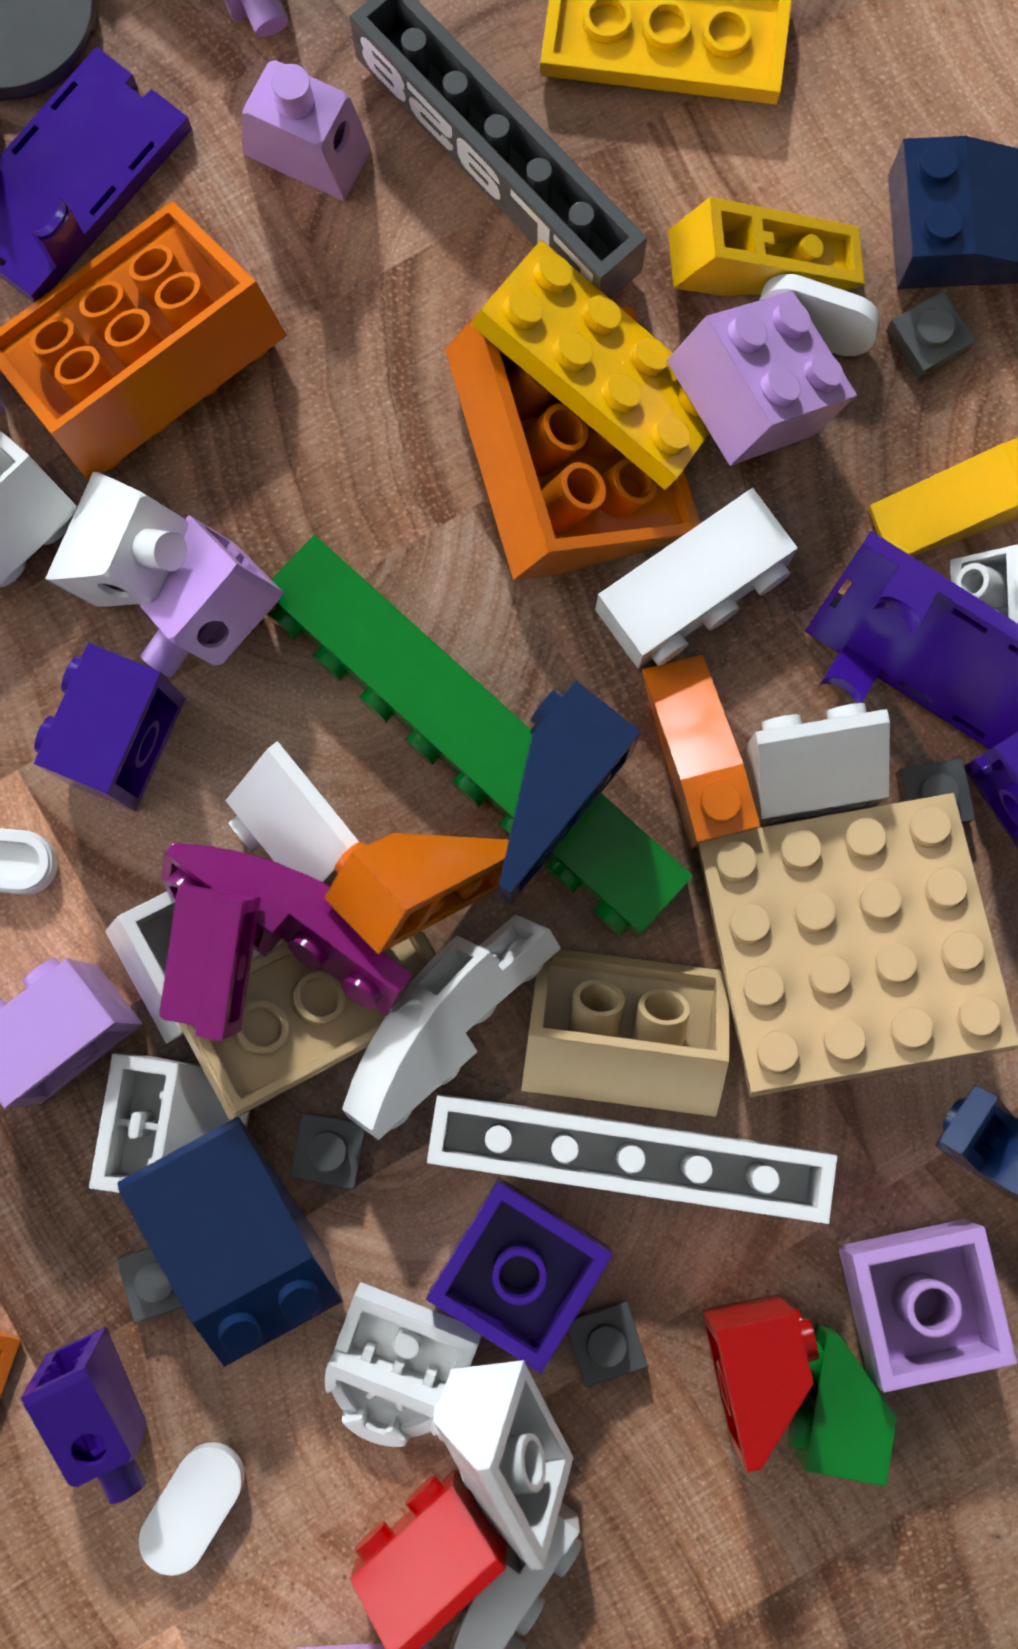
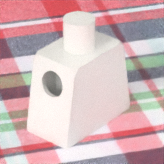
(118, 546)

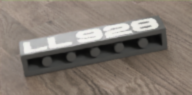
(496, 141)

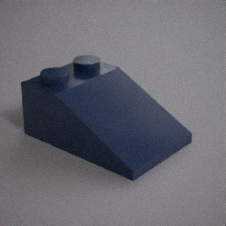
(954, 212)
(570, 761)
(231, 1241)

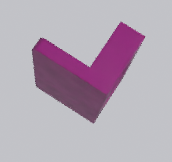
(209, 960)

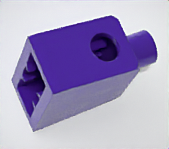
(89, 1415)

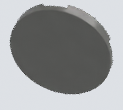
(41, 42)

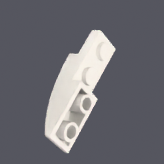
(425, 1032)
(513, 1597)

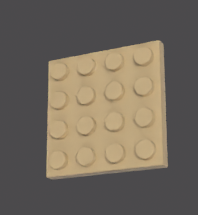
(855, 945)

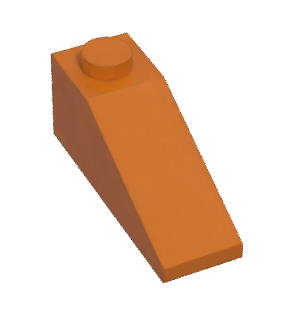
(699, 752)
(412, 883)

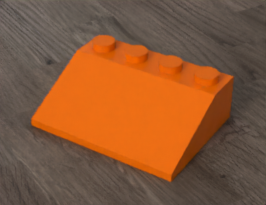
(136, 339)
(550, 478)

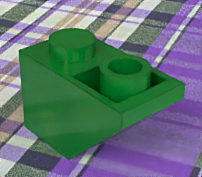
(844, 1419)

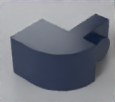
(983, 1139)

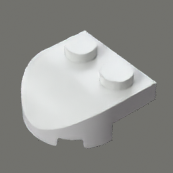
(394, 1365)

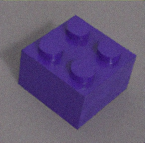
(108, 726)
(519, 1274)

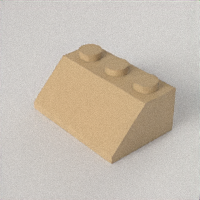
(629, 1032)

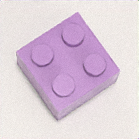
(760, 377)
(58, 1029)
(927, 1305)

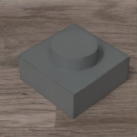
(930, 335)
(936, 780)
(328, 1151)
(146, 1286)
(606, 1343)

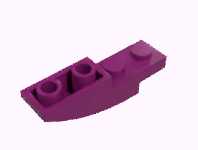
(297, 912)

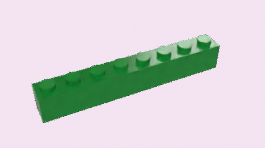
(465, 728)

